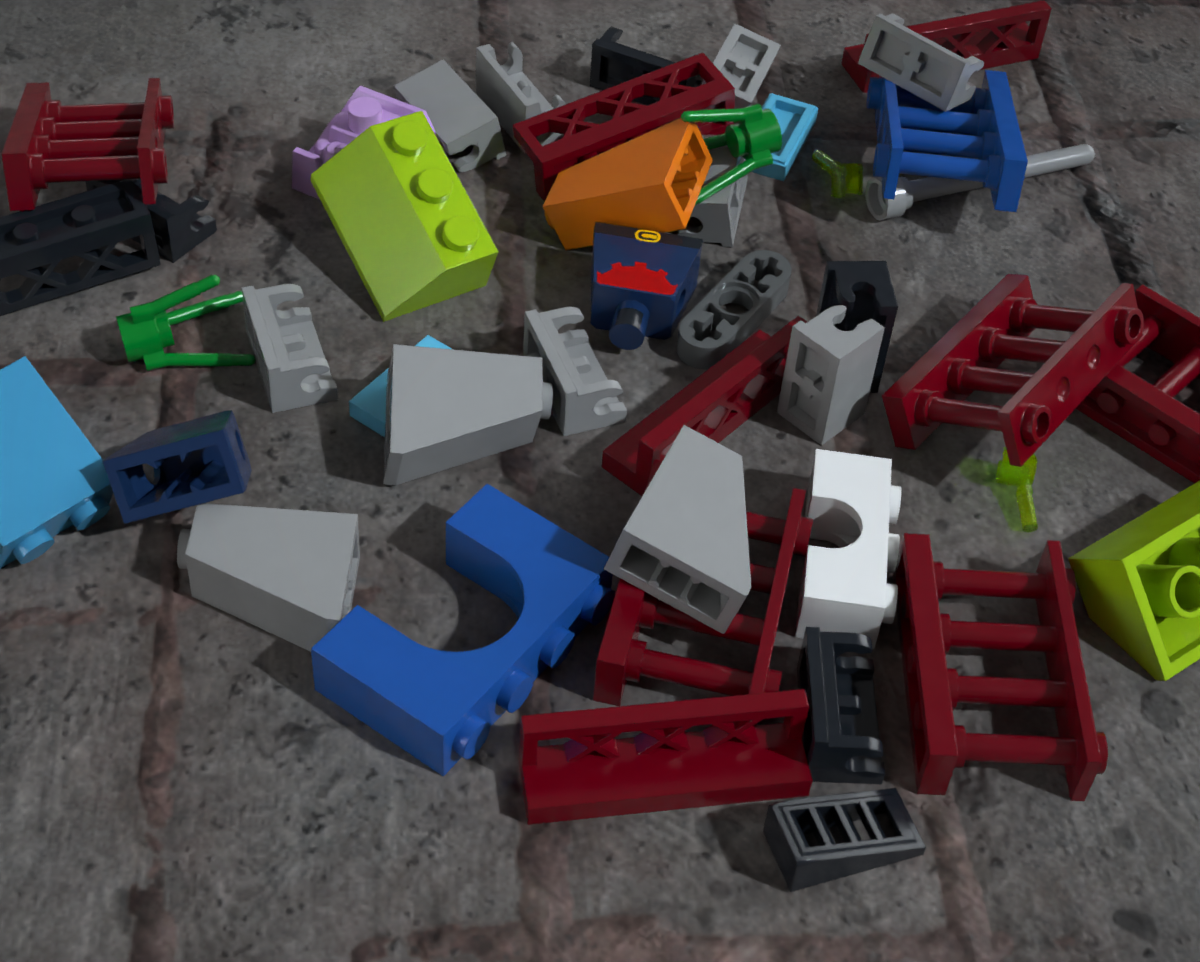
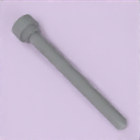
(932, 187)

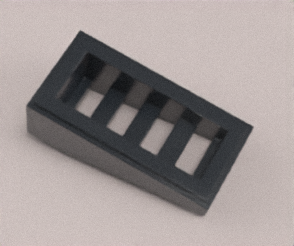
(810, 866)

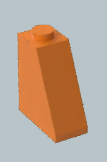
(635, 185)

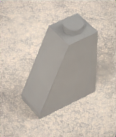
(458, 408)
(690, 533)
(274, 566)

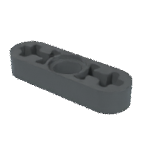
(731, 329)

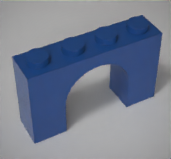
(446, 701)

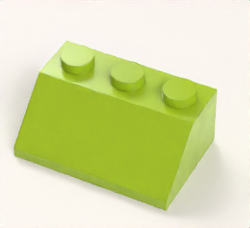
(405, 217)
(1146, 585)

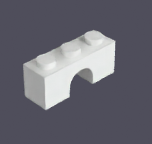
(852, 508)

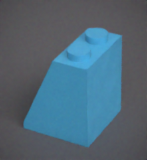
(46, 468)

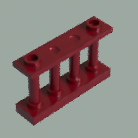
(85, 143)
(999, 330)
(1147, 412)
(627, 658)
(936, 690)

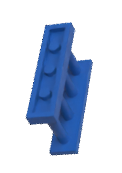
(987, 117)

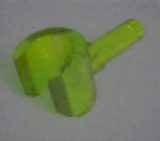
(844, 176)
(1023, 479)

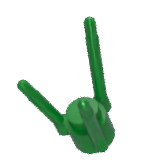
(752, 135)
(149, 331)

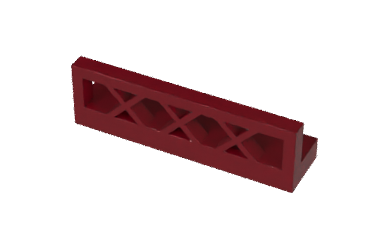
(992, 36)
(629, 120)
(710, 405)
(664, 764)

